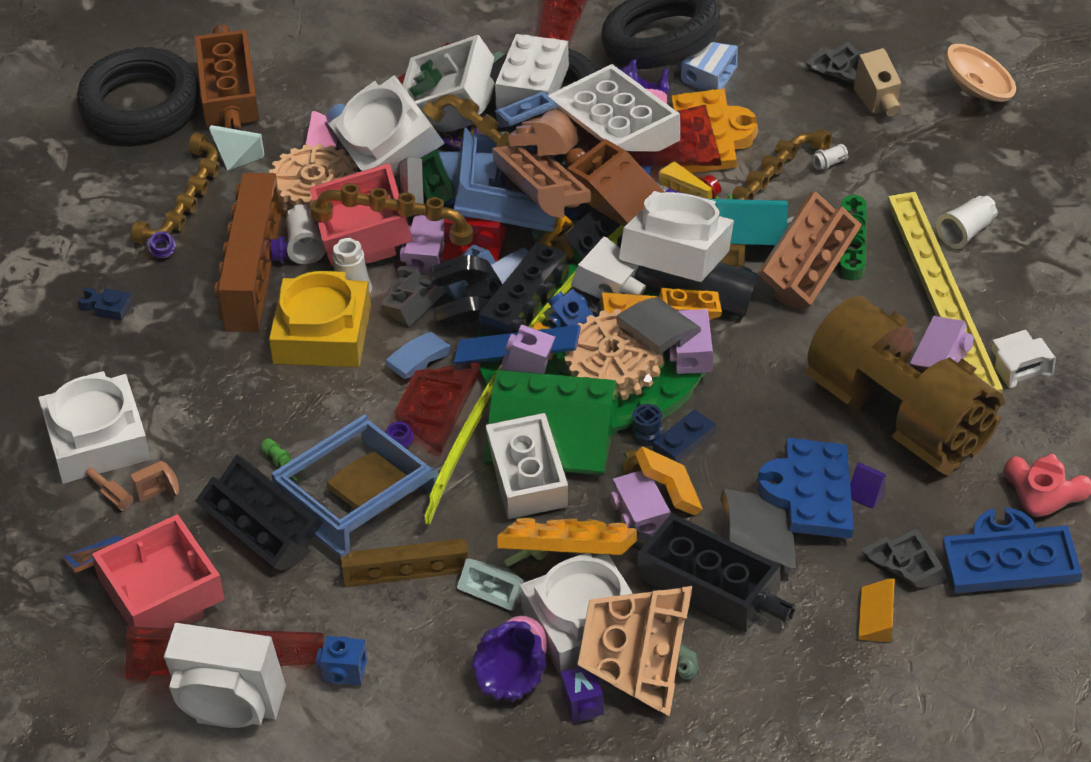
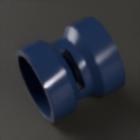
(647, 424)

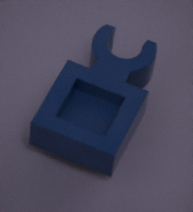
(109, 304)

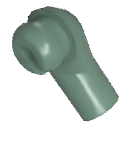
(687, 663)

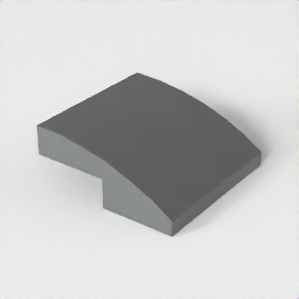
(657, 324)

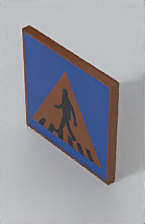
(83, 557)

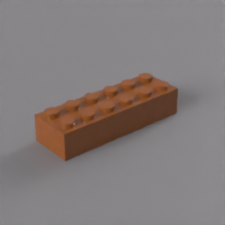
(248, 252)

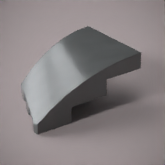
(758, 527)

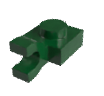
(425, 79)

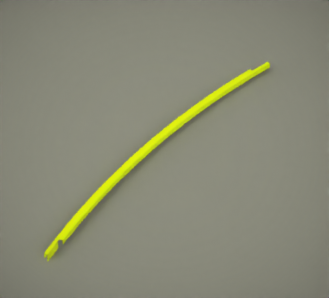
(479, 409)

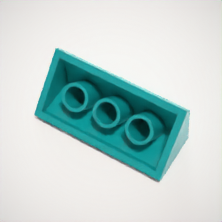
(755, 220)

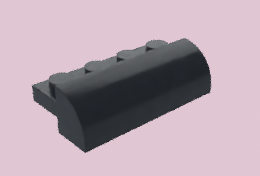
(731, 282)
(260, 514)

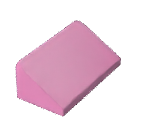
(320, 131)

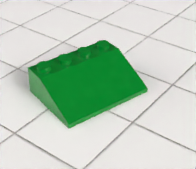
(576, 408)

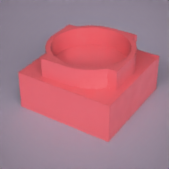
(376, 231)
(159, 576)

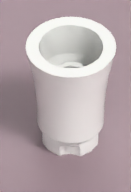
(963, 223)
(304, 237)
(350, 258)

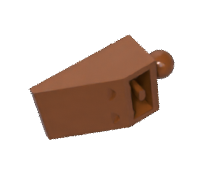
(614, 179)

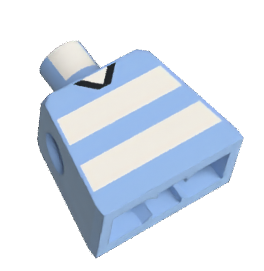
(710, 67)

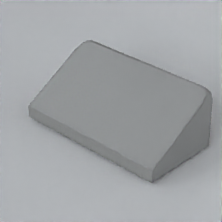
(411, 178)

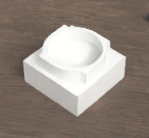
(465, 74)
(384, 127)
(677, 235)
(94, 426)
(562, 600)
(224, 675)

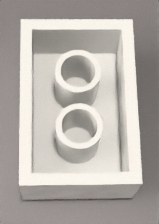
(530, 68)

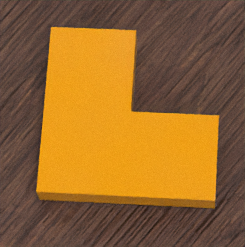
(673, 476)

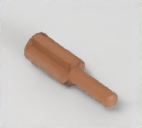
(111, 490)

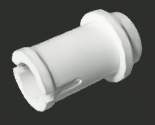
(823, 159)

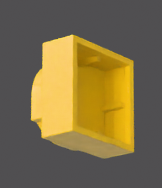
(320, 320)

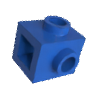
(567, 310)
(342, 660)

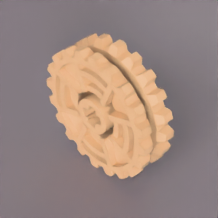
(307, 169)
(613, 354)

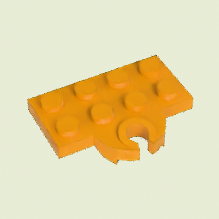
(725, 122)
(568, 536)

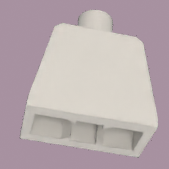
(605, 273)

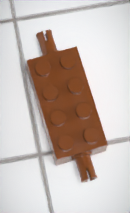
(226, 78)

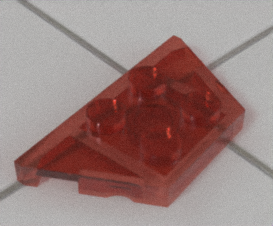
(436, 401)

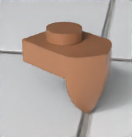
(154, 481)

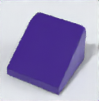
(867, 485)

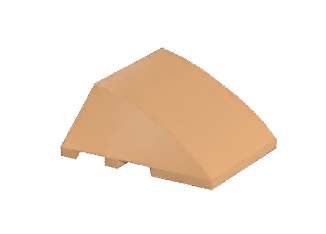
(636, 643)

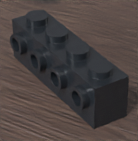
(584, 234)
(524, 291)

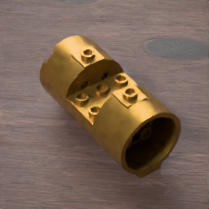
(942, 411)

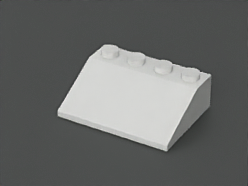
(620, 111)

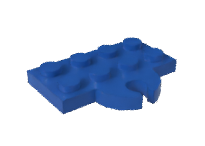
(811, 486)
(1010, 554)

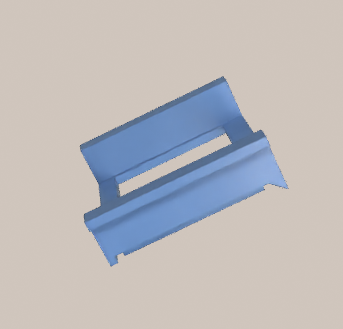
(494, 202)
(335, 531)

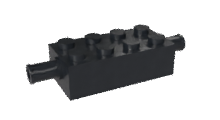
(723, 575)

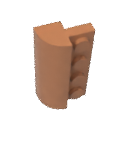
(550, 131)
(541, 179)
(808, 251)

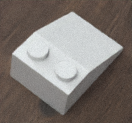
(527, 466)

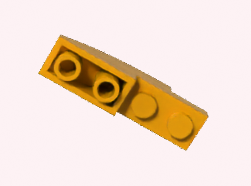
(676, 298)

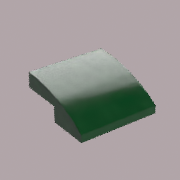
(435, 180)

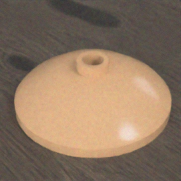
(979, 74)

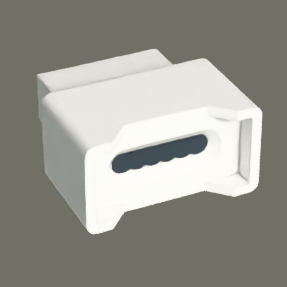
(1022, 358)

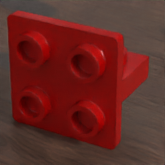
(486, 235)

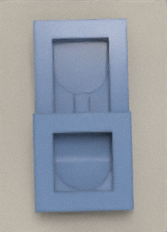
(417, 354)

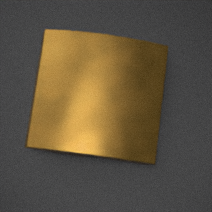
(364, 480)

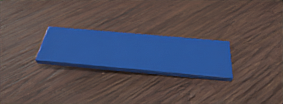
(493, 347)

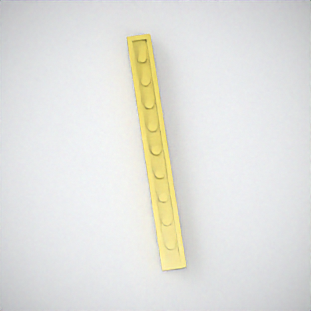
(937, 277)

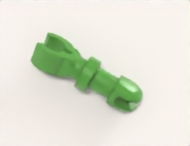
(279, 456)

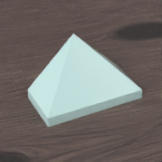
(236, 146)
(490, 583)

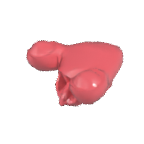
(1043, 485)

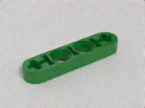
(857, 255)

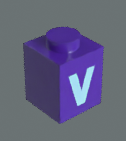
(582, 694)

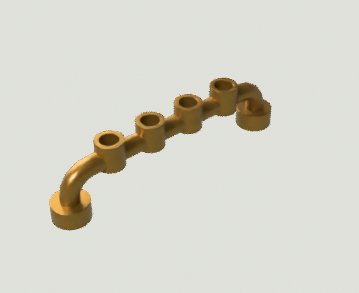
(468, 110)
(773, 165)
(185, 201)
(322, 208)

